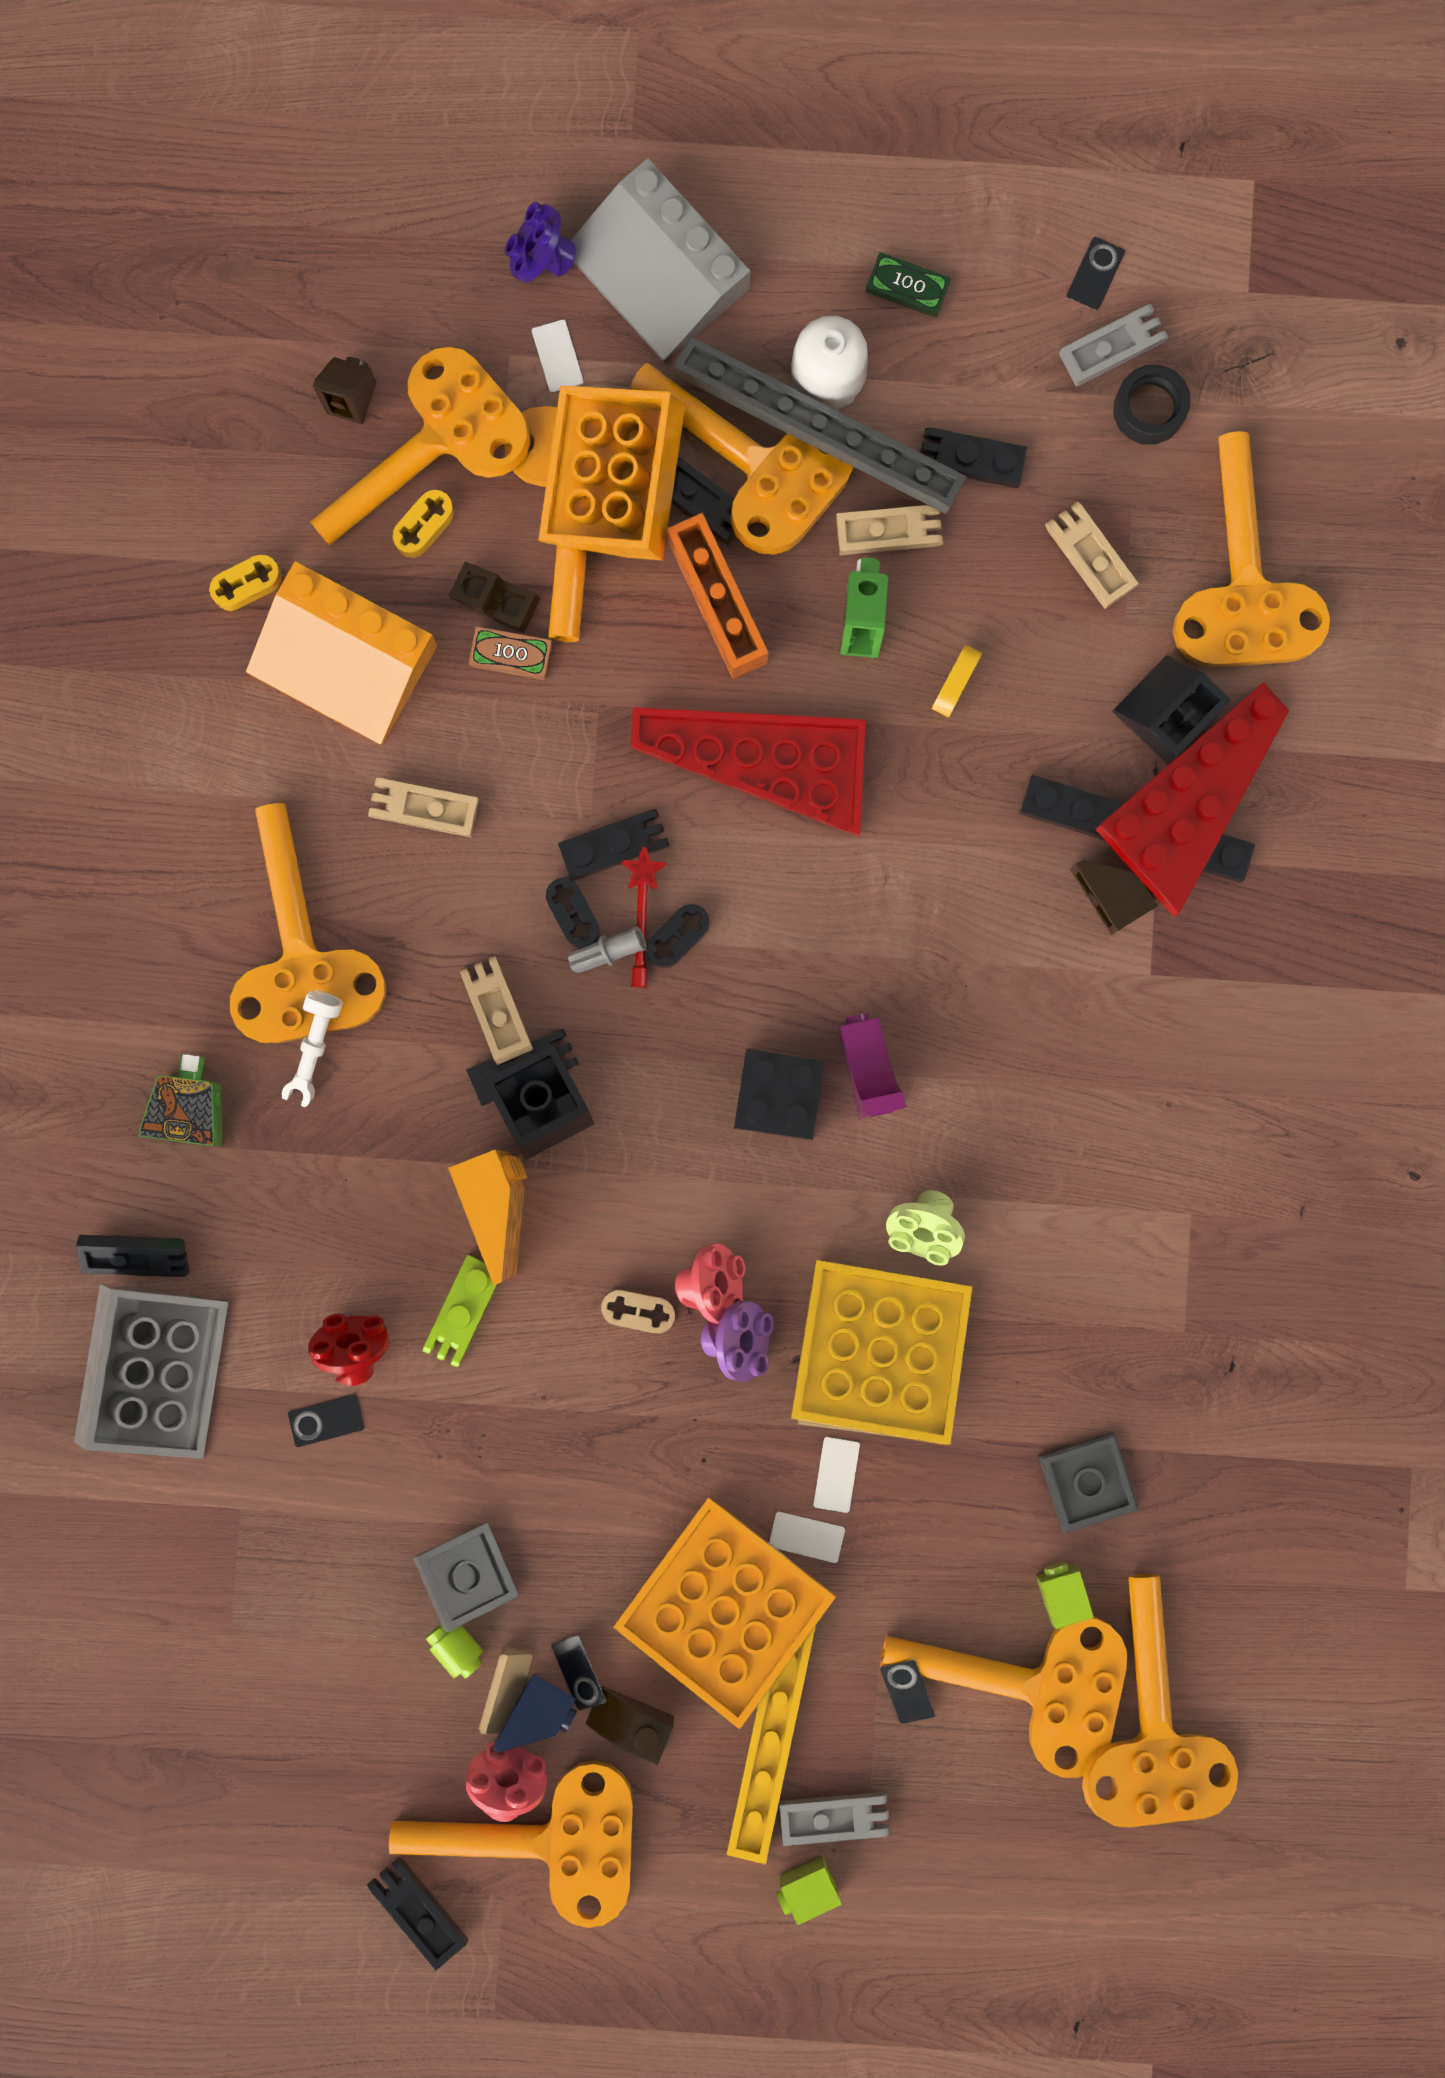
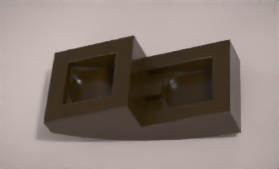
(494, 597)

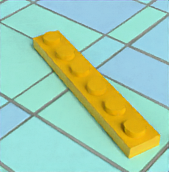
(768, 1761)

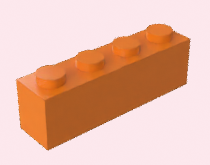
(717, 596)

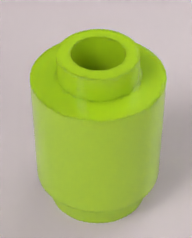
(455, 1650)

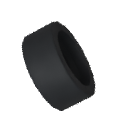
(1170, 382)

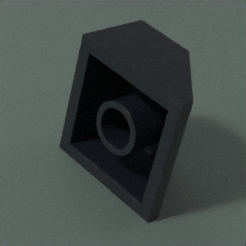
(539, 1102)

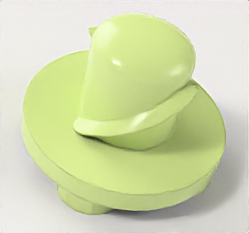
(926, 1228)

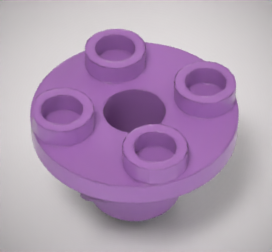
(740, 1341)

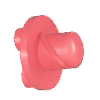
(712, 1281)
(506, 1782)

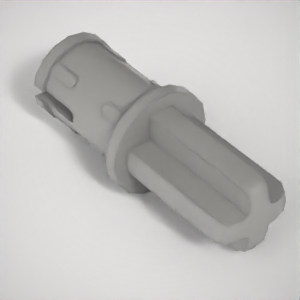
(607, 950)

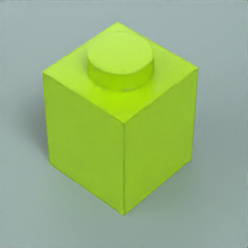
(1064, 1595)
(808, 1891)

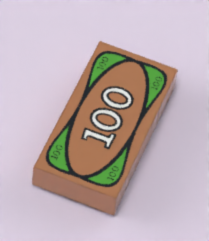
(510, 653)

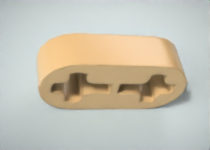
(637, 1321)

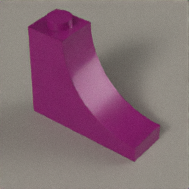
(869, 1067)

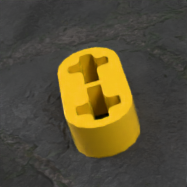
(416, 517)
(242, 574)
(957, 680)

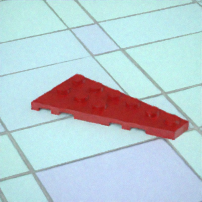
(782, 759)
(1184, 810)

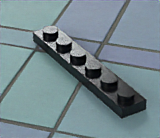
(1086, 811)

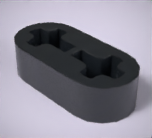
(580, 908)
(671, 929)

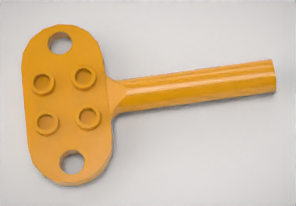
(461, 416)
(785, 484)
(569, 562)
(1250, 617)
(302, 968)
(1070, 1692)
(1157, 1772)
(582, 1843)

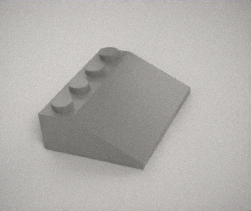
(658, 261)
(150, 1372)

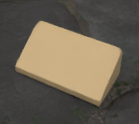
(505, 1689)

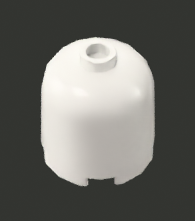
(830, 361)

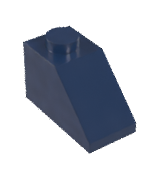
(536, 1715)

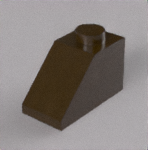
(345, 388)
(1114, 893)
(631, 1725)

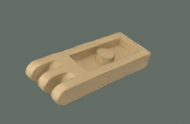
(887, 530)
(1092, 555)
(425, 807)
(497, 1012)

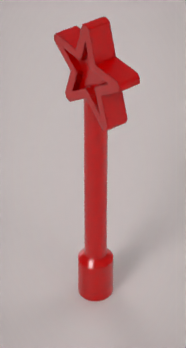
(643, 876)

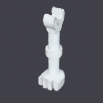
(324, 1007)

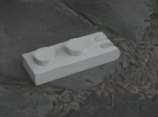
(1112, 345)
(833, 1818)

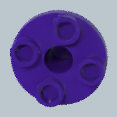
(539, 245)

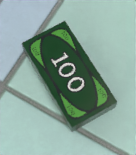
(908, 284)

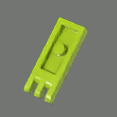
(462, 1310)

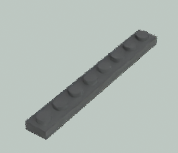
(818, 425)

